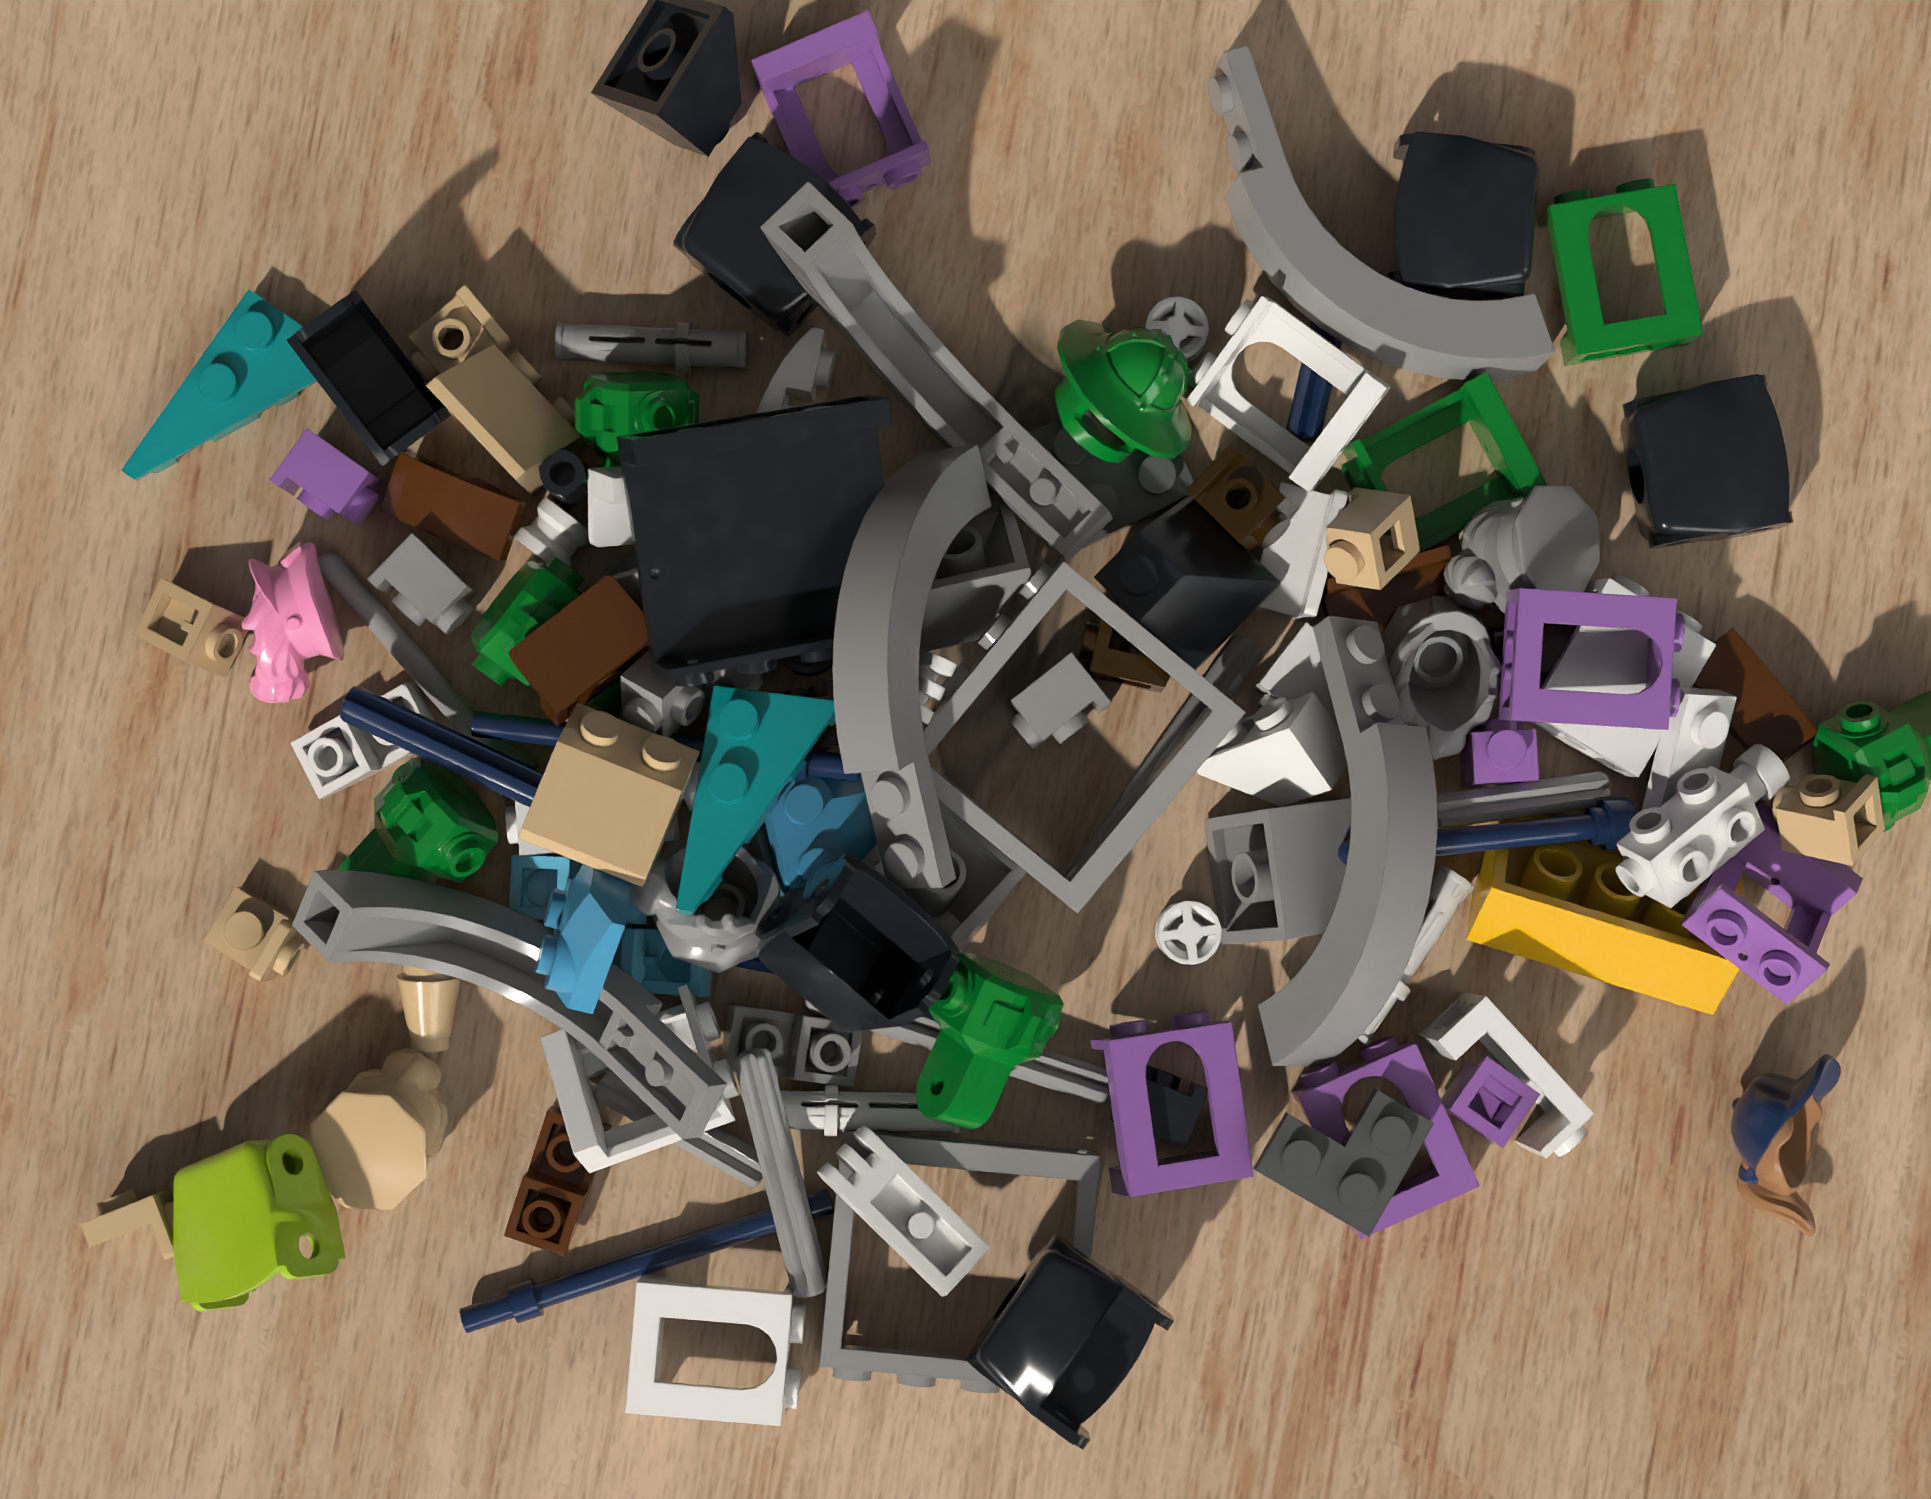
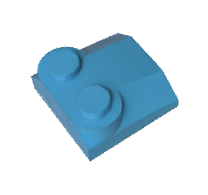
(816, 825)
(587, 931)

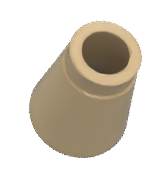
(428, 1007)

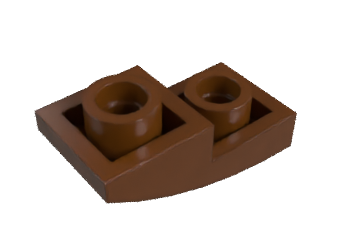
(453, 506)
(1763, 707)
(551, 1190)

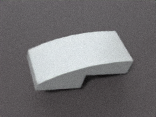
(800, 372)
(343, 755)

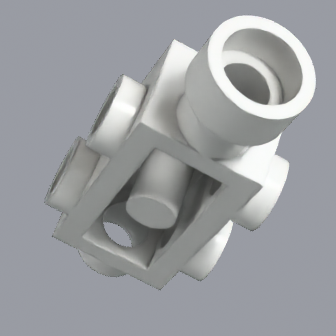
(1698, 827)

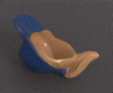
(1774, 1139)

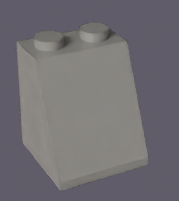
(1278, 870)

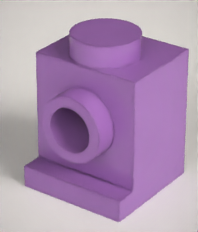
(328, 480)
(1499, 754)
(1489, 1100)

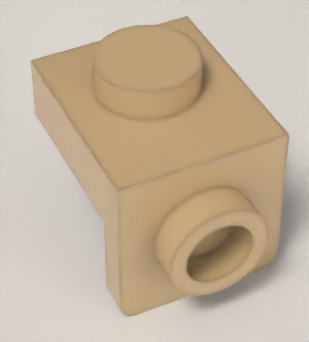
(125, 1214)

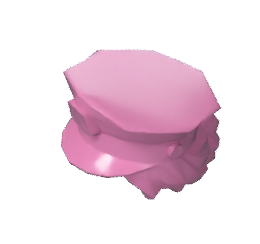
(290, 623)

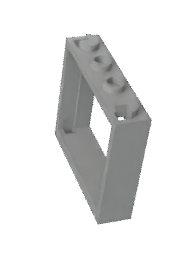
(1150, 798)
(921, 1367)

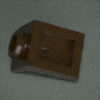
(1122, 667)

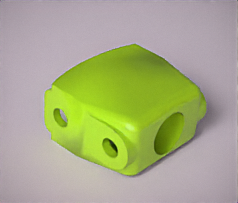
(244, 1218)

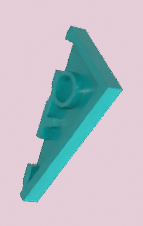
(230, 386)
(748, 756)

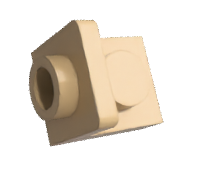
(191, 628)
(255, 935)

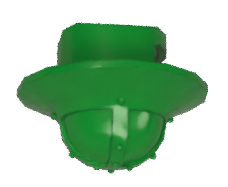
(1129, 384)

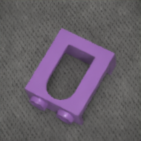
(821, 53)
(1522, 654)
(1775, 957)
(1126, 1063)
(1404, 1066)

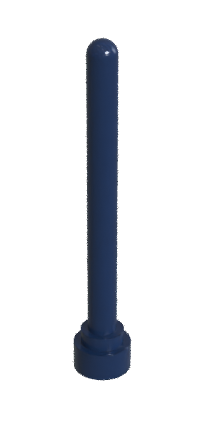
(1598, 825)

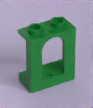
(1569, 235)
(1494, 428)

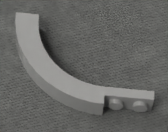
(1337, 289)
(903, 351)
(879, 654)
(1386, 863)
(482, 942)

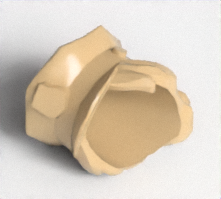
(382, 1132)

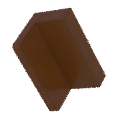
(1415, 582)
(582, 648)

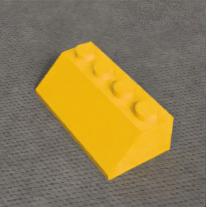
(1577, 916)

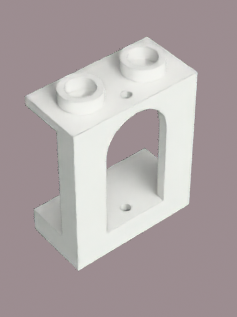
(1218, 395)
(1477, 1018)
(573, 1065)
(765, 1309)

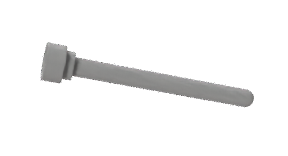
(408, 653)

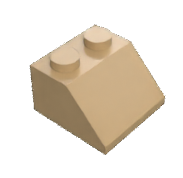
(508, 414)
(609, 794)

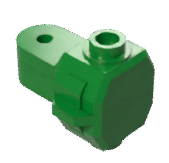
(631, 404)
(518, 610)
(1880, 744)
(426, 827)
(988, 1025)

